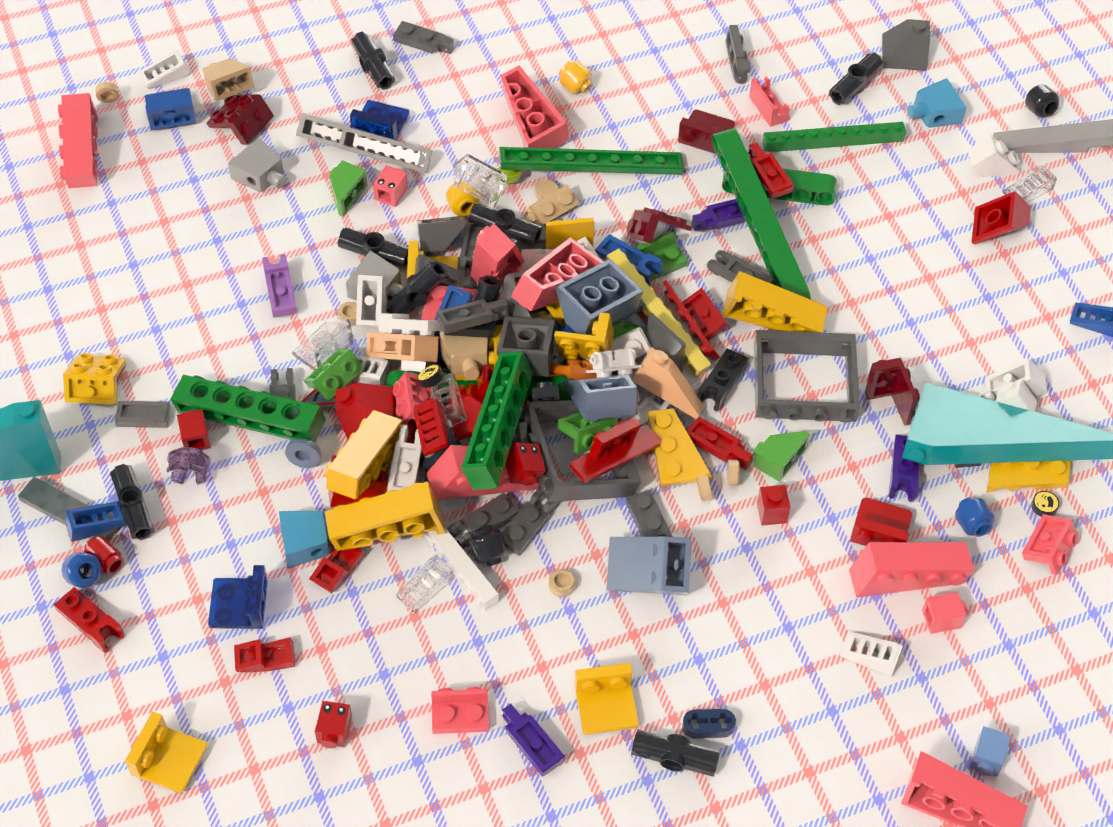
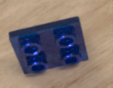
(380, 119)
(239, 601)

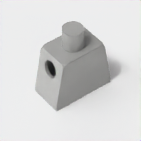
(257, 167)
(376, 266)

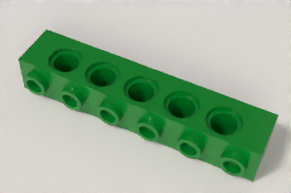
(249, 408)
(497, 421)

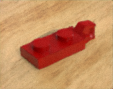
(769, 172)
(718, 442)

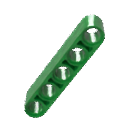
(808, 187)

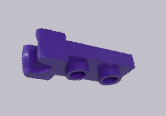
(903, 471)

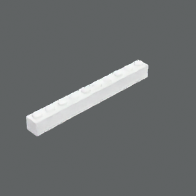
(465, 569)

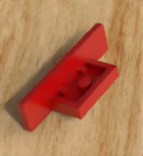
(701, 314)
(614, 449)

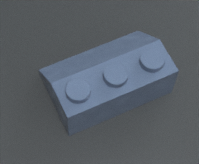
(596, 291)

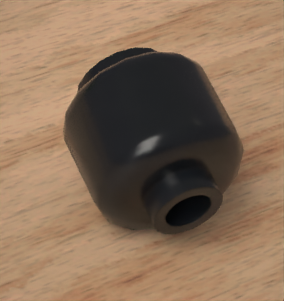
(1042, 101)
(487, 545)

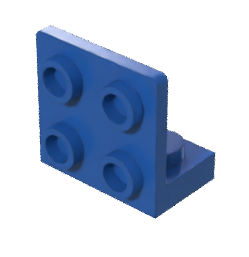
(169, 109)

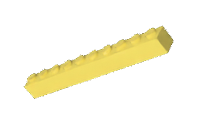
(693, 358)

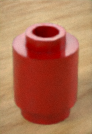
(106, 554)

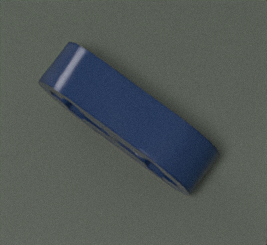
(708, 723)

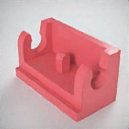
(767, 103)

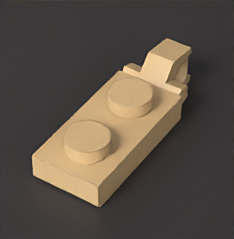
(551, 206)

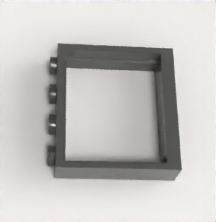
(807, 344)
(626, 475)

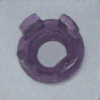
(180, 464)

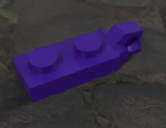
(718, 216)
(532, 740)

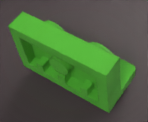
(668, 251)
(334, 373)
(584, 430)

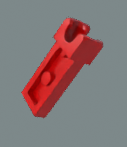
(88, 618)

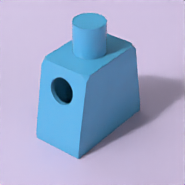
(938, 105)
(303, 536)

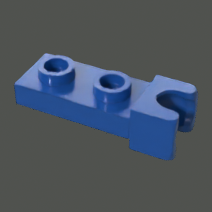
(644, 263)

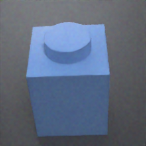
(990, 751)

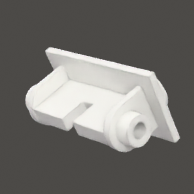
(604, 364)

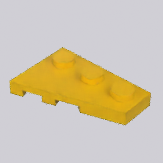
(676, 456)
(1028, 474)

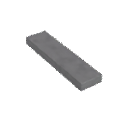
(54, 502)

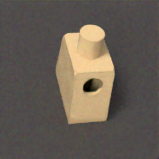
(227, 78)
(464, 354)

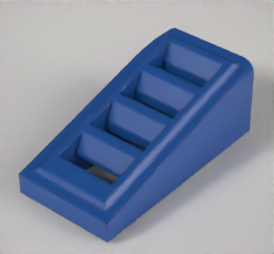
(1103, 327)
(95, 527)

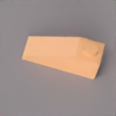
(402, 347)
(666, 381)

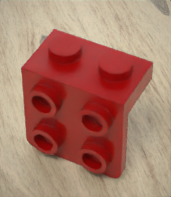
(880, 523)

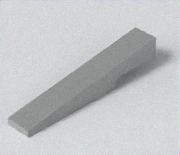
(1059, 138)
(364, 142)

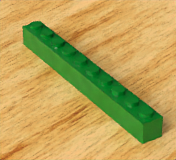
(834, 137)

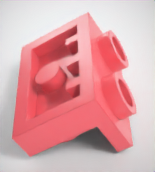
(408, 395)
(1051, 542)
(460, 710)

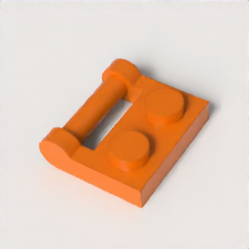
(573, 369)

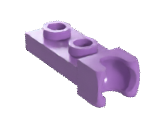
(279, 287)

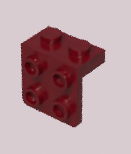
(244, 116)
(699, 128)
(644, 224)
(893, 380)

